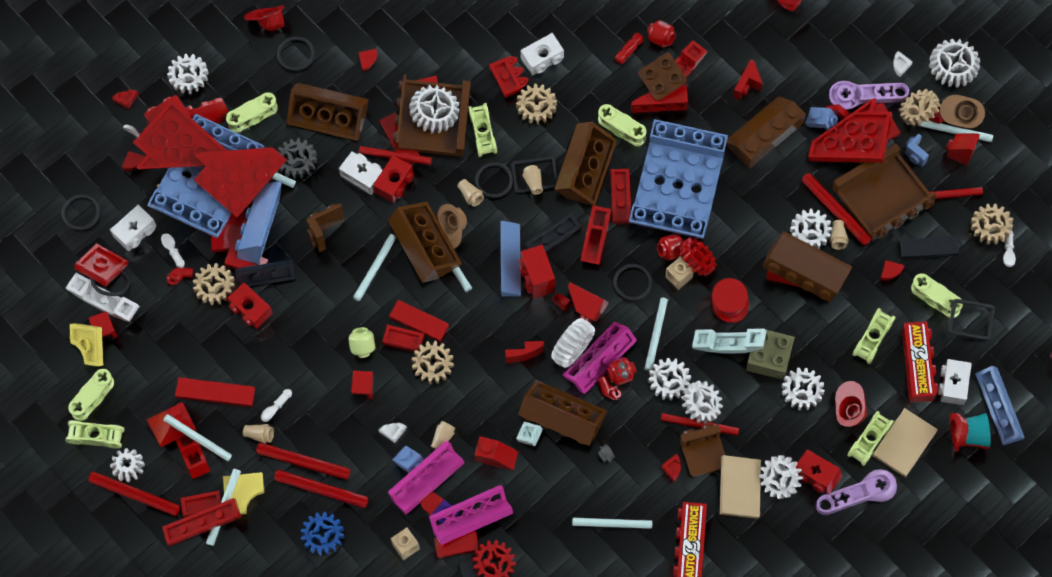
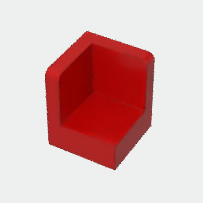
(104, 321)
(363, 383)

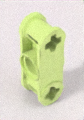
(252, 112)
(480, 119)
(622, 125)
(935, 295)
(867, 346)
(91, 395)
(108, 437)
(863, 447)

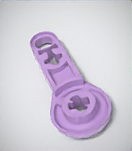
(864, 93)
(861, 492)

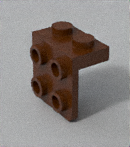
(662, 76)
(321, 221)
(702, 449)

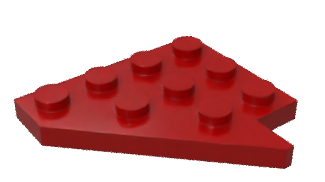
(855, 138)
(174, 140)
(238, 175)

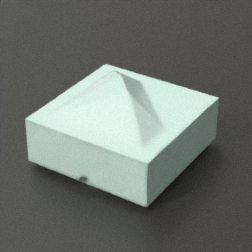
(529, 433)

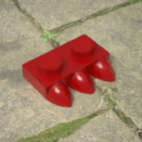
(507, 76)

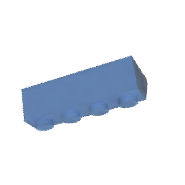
(259, 223)

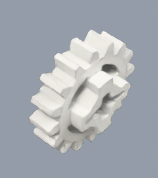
(187, 75)
(809, 221)
(662, 376)
(798, 380)
(702, 402)
(786, 483)

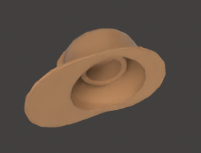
(962, 111)
(452, 222)

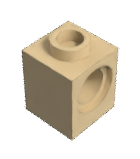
(679, 273)
(405, 543)

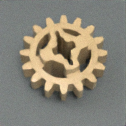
(536, 96)
(919, 107)
(991, 231)
(208, 278)
(439, 363)

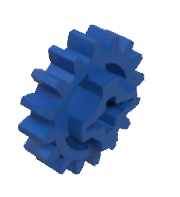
(314, 535)

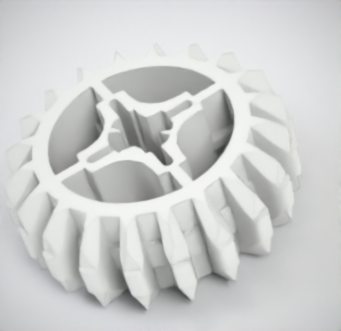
(948, 54)
(423, 111)
(573, 342)

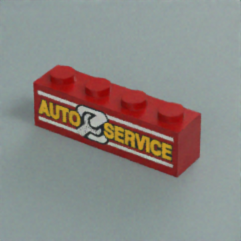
(919, 362)
(691, 540)

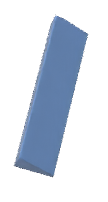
(509, 259)
(999, 405)

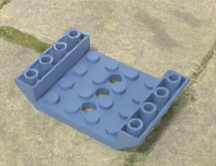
(681, 156)
(186, 199)

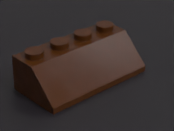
(326, 111)
(766, 130)
(586, 163)
(424, 241)
(806, 266)
(562, 412)

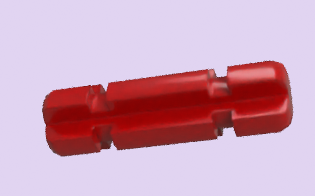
(629, 48)

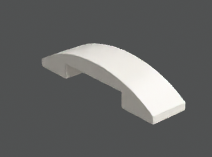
(114, 305)

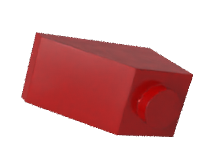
(962, 147)
(495, 453)

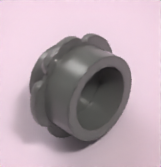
(606, 453)

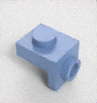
(821, 118)
(914, 152)
(408, 459)

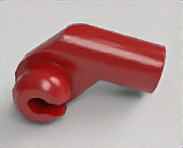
(178, 273)
(608, 390)

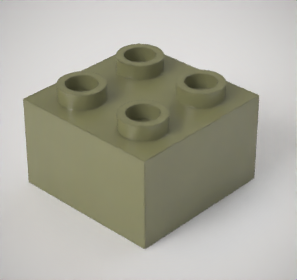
(773, 357)

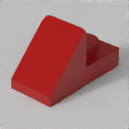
(749, 79)

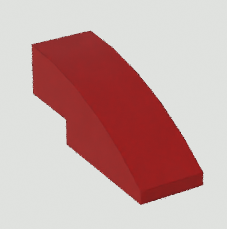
(596, 234)
(193, 456)

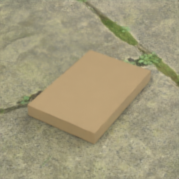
(904, 442)
(740, 487)

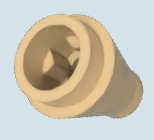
(533, 178)
(471, 193)
(838, 235)
(443, 432)
(261, 433)

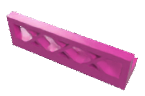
(596, 367)
(427, 478)
(471, 518)

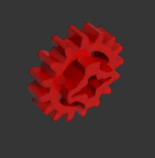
(697, 256)
(491, 553)

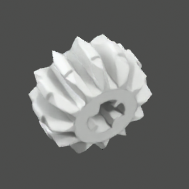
(127, 457)

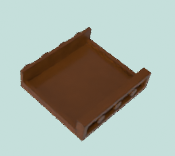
(412, 138)
(883, 193)

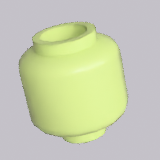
(361, 342)

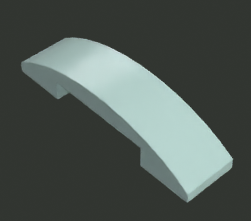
(729, 342)

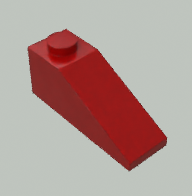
(675, 101)

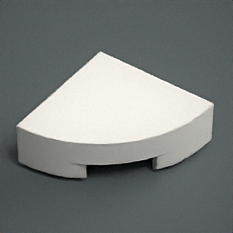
(901, 63)
(392, 431)

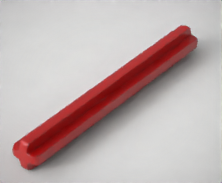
(836, 209)
(303, 461)
(321, 488)
(134, 493)

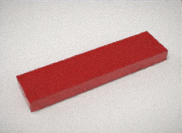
(215, 392)
(201, 522)

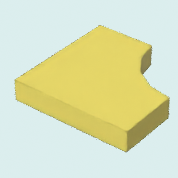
(89, 342)
(246, 489)

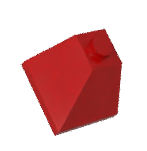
(586, 303)
(163, 431)

